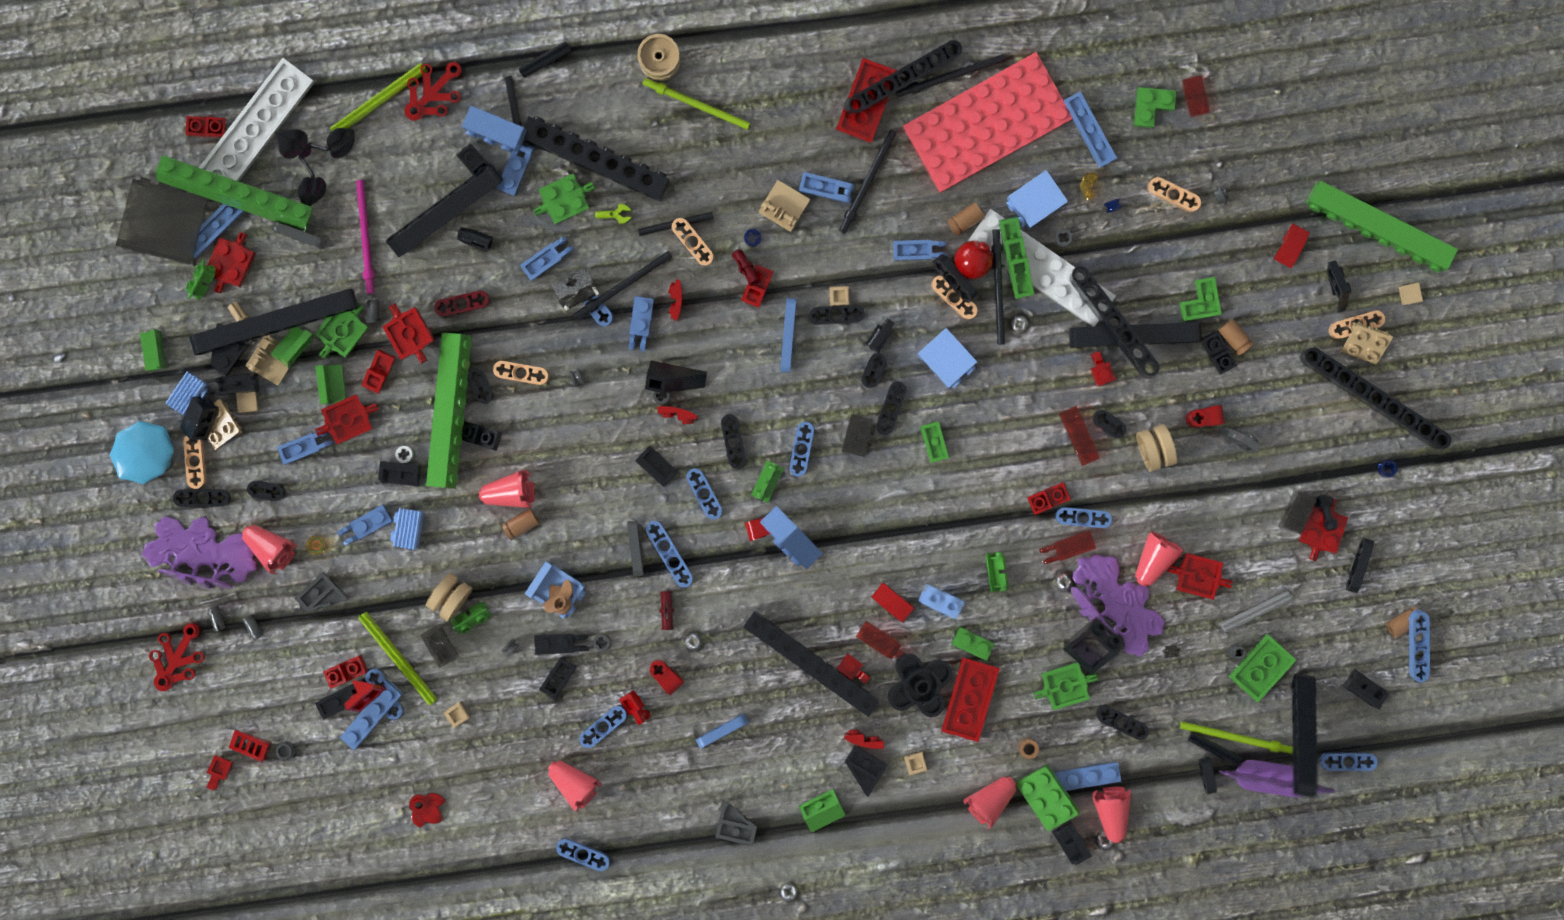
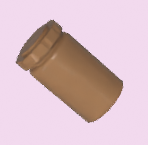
(965, 219)
(1236, 337)
(520, 524)
(1400, 625)
(1028, 748)

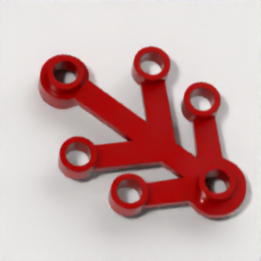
(431, 93)
(175, 659)

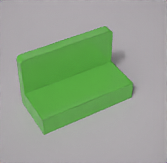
(292, 346)
(153, 350)
(330, 384)
(822, 810)

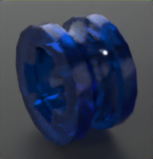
(1113, 205)
(747, 235)
(1388, 474)

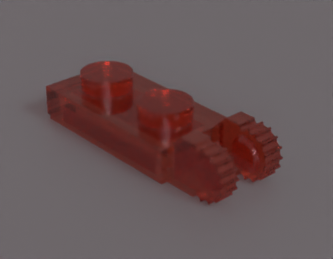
(1070, 547)

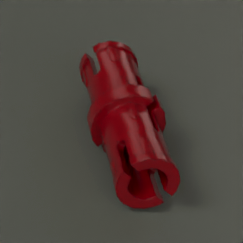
(745, 267)
(667, 624)

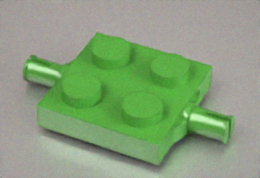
(563, 198)
(341, 332)
(1065, 686)

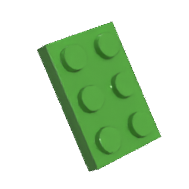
(1262, 668)
(1047, 797)

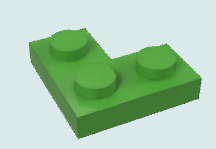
(1150, 100)
(1207, 303)

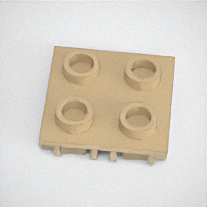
(784, 205)
(1366, 343)
(265, 364)
(223, 426)

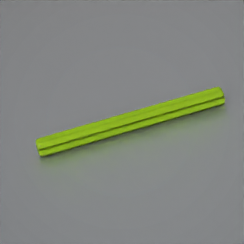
(379, 98)
(397, 658)

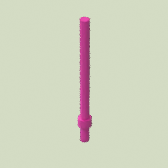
(368, 274)

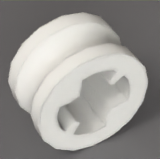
(400, 450)

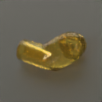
(1086, 184)

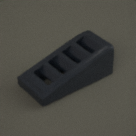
(547, 692)

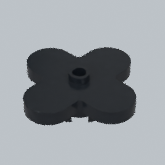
(928, 695)

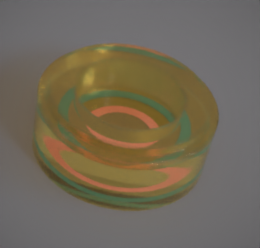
(316, 545)

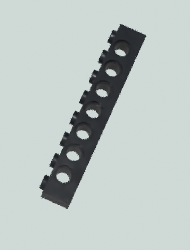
(654, 190)
(811, 663)

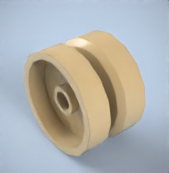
(648, 54)
(1156, 448)
(447, 595)

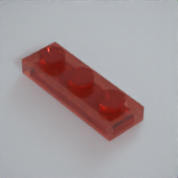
(1079, 435)

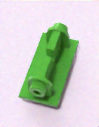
(196, 286)
(767, 481)
(995, 564)
(464, 623)

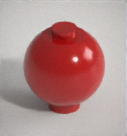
(974, 259)

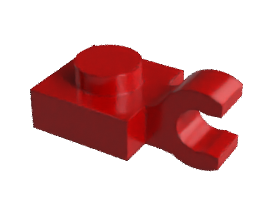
(1102, 371)
(851, 667)
(633, 705)
(219, 770)

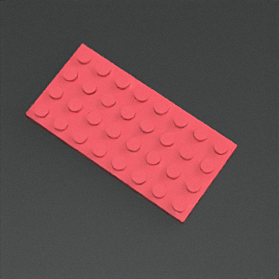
(987, 122)

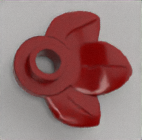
(428, 811)

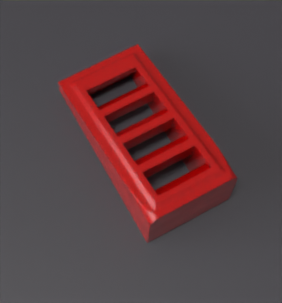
(258, 741)

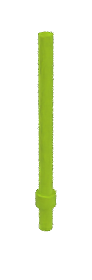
(662, 89)
(1273, 746)

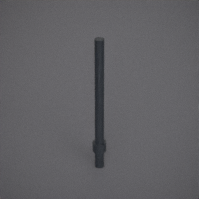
(915, 87)
(850, 214)
(996, 249)
(591, 306)

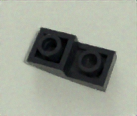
(471, 158)
(1218, 352)
(481, 435)

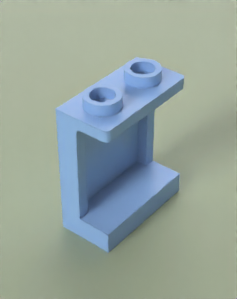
(1036, 200)
(947, 358)
(552, 575)
(941, 601)

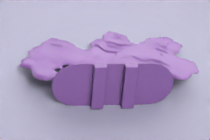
(196, 548)
(1122, 603)
(1267, 778)

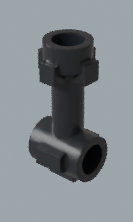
(1325, 503)

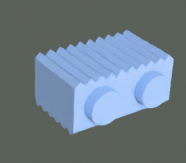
(188, 387)
(407, 529)

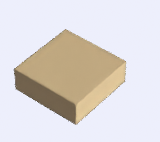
(1410, 294)
(839, 296)
(247, 402)
(457, 714)
(915, 763)

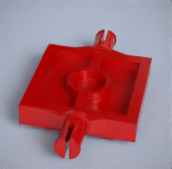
(231, 262)
(408, 333)
(346, 419)
(1316, 535)
(1199, 576)

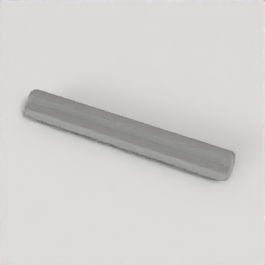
(1256, 611)

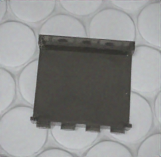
(162, 221)

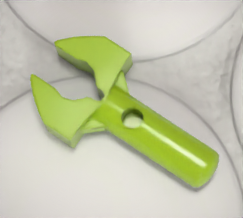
(615, 214)

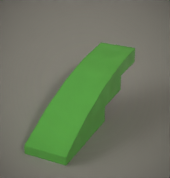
(1016, 257)

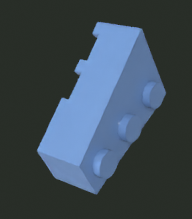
(493, 129)
(791, 538)

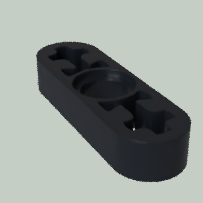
(955, 278)
(850, 310)
(891, 393)
(731, 456)
(188, 492)
(1359, 565)
(1111, 711)

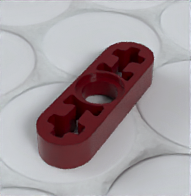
(449, 312)

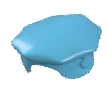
(142, 452)

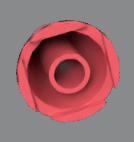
(509, 491)
(269, 548)
(1156, 558)
(573, 784)
(991, 800)
(1113, 811)

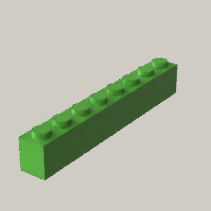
(234, 193)
(1381, 226)
(449, 410)

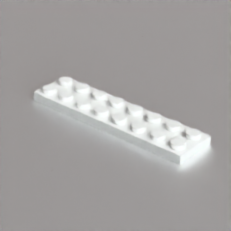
(258, 122)
(1048, 271)

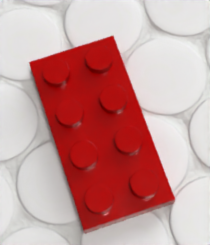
(865, 123)
(970, 699)

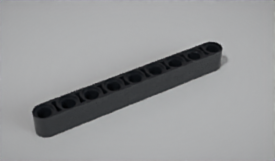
(273, 322)
(1385, 400)

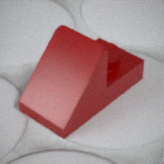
(365, 695)

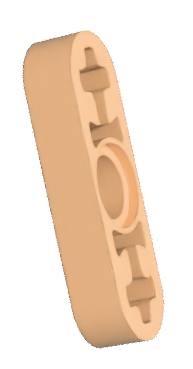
(1189, 195)
(679, 233)
(953, 305)
(1349, 323)
(534, 380)
(192, 475)

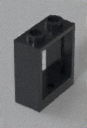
(1084, 654)

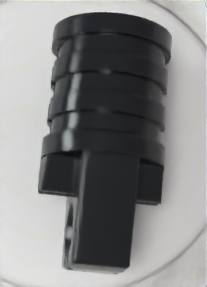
(475, 239)
(880, 335)

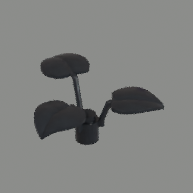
(294, 143)

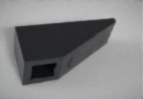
(673, 378)

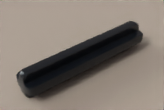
(544, 59)
(1214, 748)

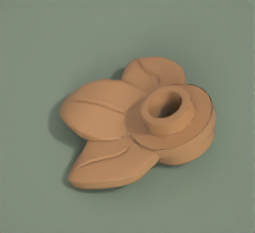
(559, 598)

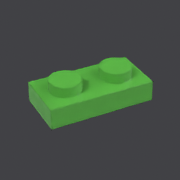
(934, 442)
(973, 643)

